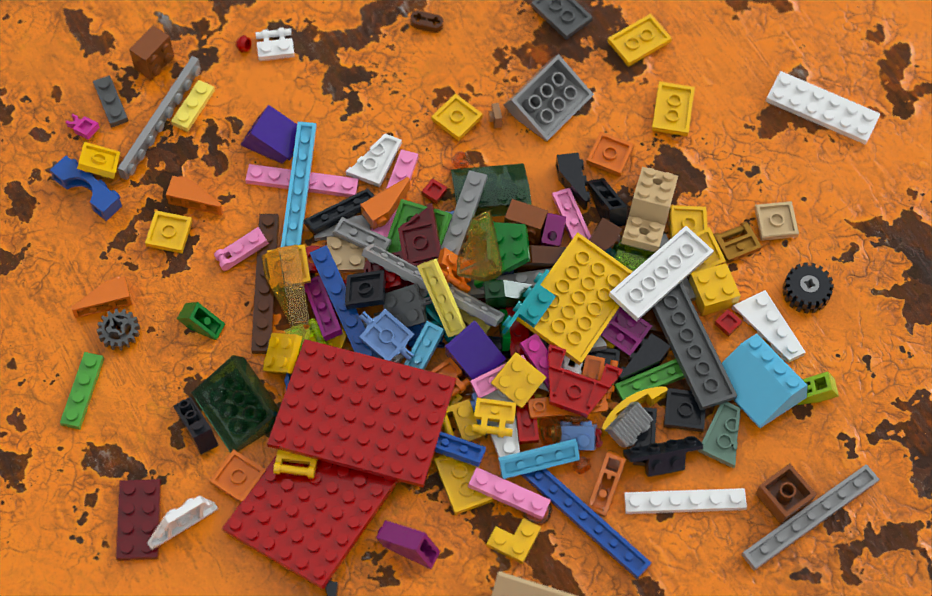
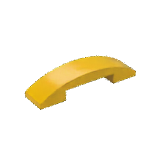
(650, 395)

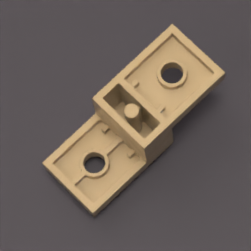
(649, 209)

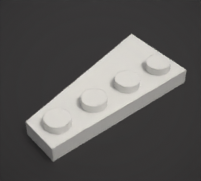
(769, 323)
(506, 445)

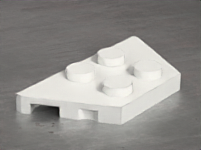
(181, 519)

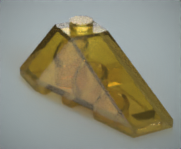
(481, 252)
(285, 276)

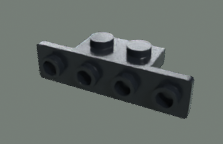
(664, 456)

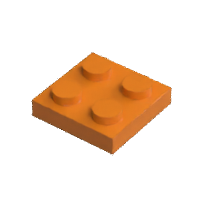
(610, 154)
(237, 476)

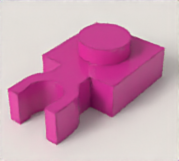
(84, 127)

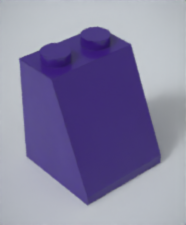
(272, 135)
(474, 352)

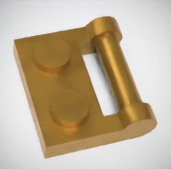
(739, 246)

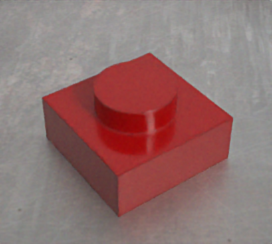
(434, 191)
(728, 322)

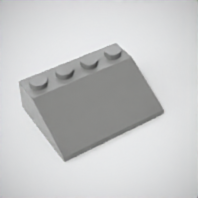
(549, 98)

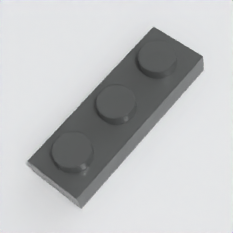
(110, 101)

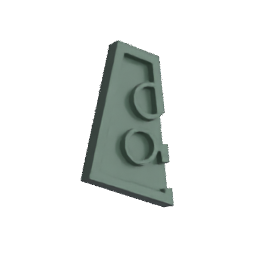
(722, 435)

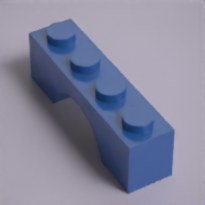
(103, 201)

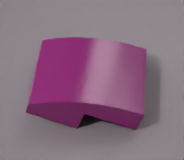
(625, 331)

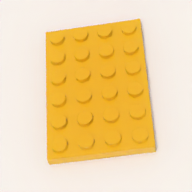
(582, 304)

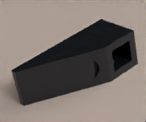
(570, 175)
(650, 355)
(196, 425)

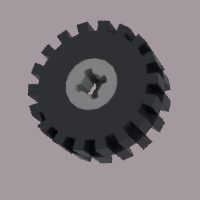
(800, 293)

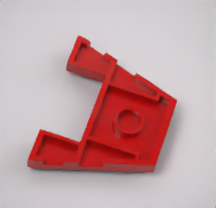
(575, 391)

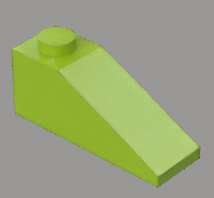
(820, 388)

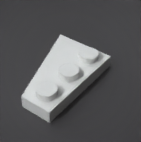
(377, 161)

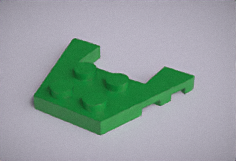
(512, 245)

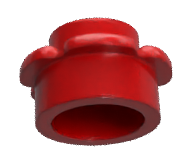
(243, 44)

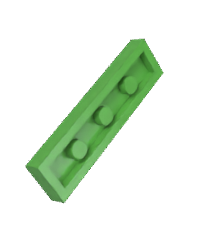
(655, 377)
(82, 390)

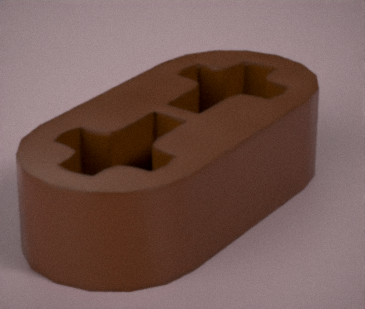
(426, 21)

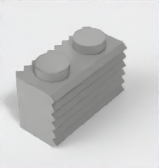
(629, 425)

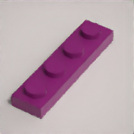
(323, 309)

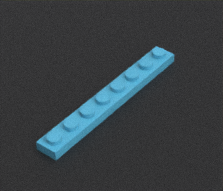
(299, 184)

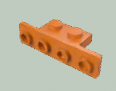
(541, 409)

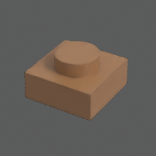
(495, 115)

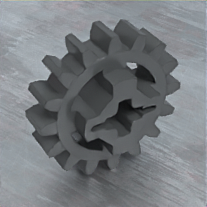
(125, 322)

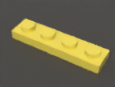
(442, 297)

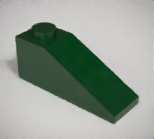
(504, 293)

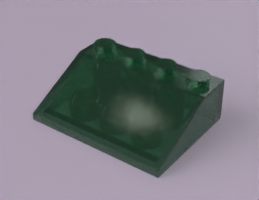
(502, 186)
(237, 403)

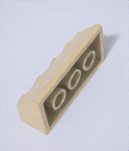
(514, 586)

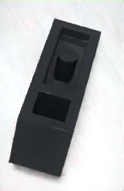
(607, 202)

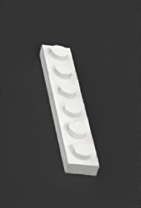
(685, 501)

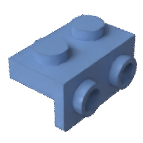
(583, 433)

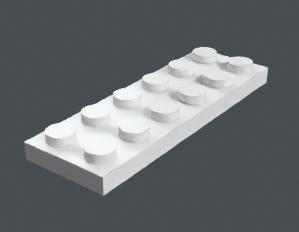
(823, 107)
(661, 273)

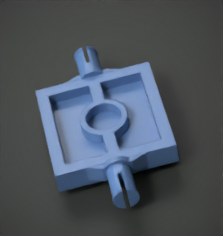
(386, 335)

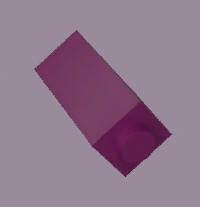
(408, 543)

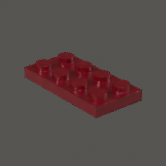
(137, 519)

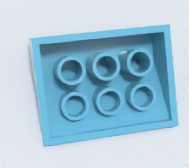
(763, 381)

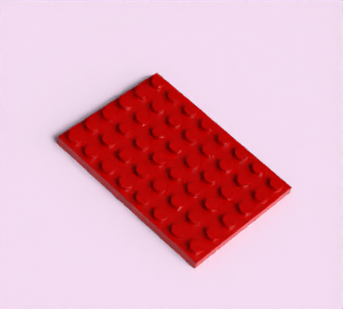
(362, 413)
(307, 520)

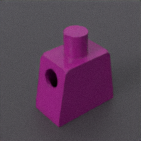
(553, 230)

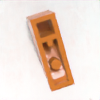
(188, 194)
(382, 206)
(107, 296)
(607, 482)

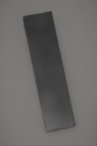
(332, 215)

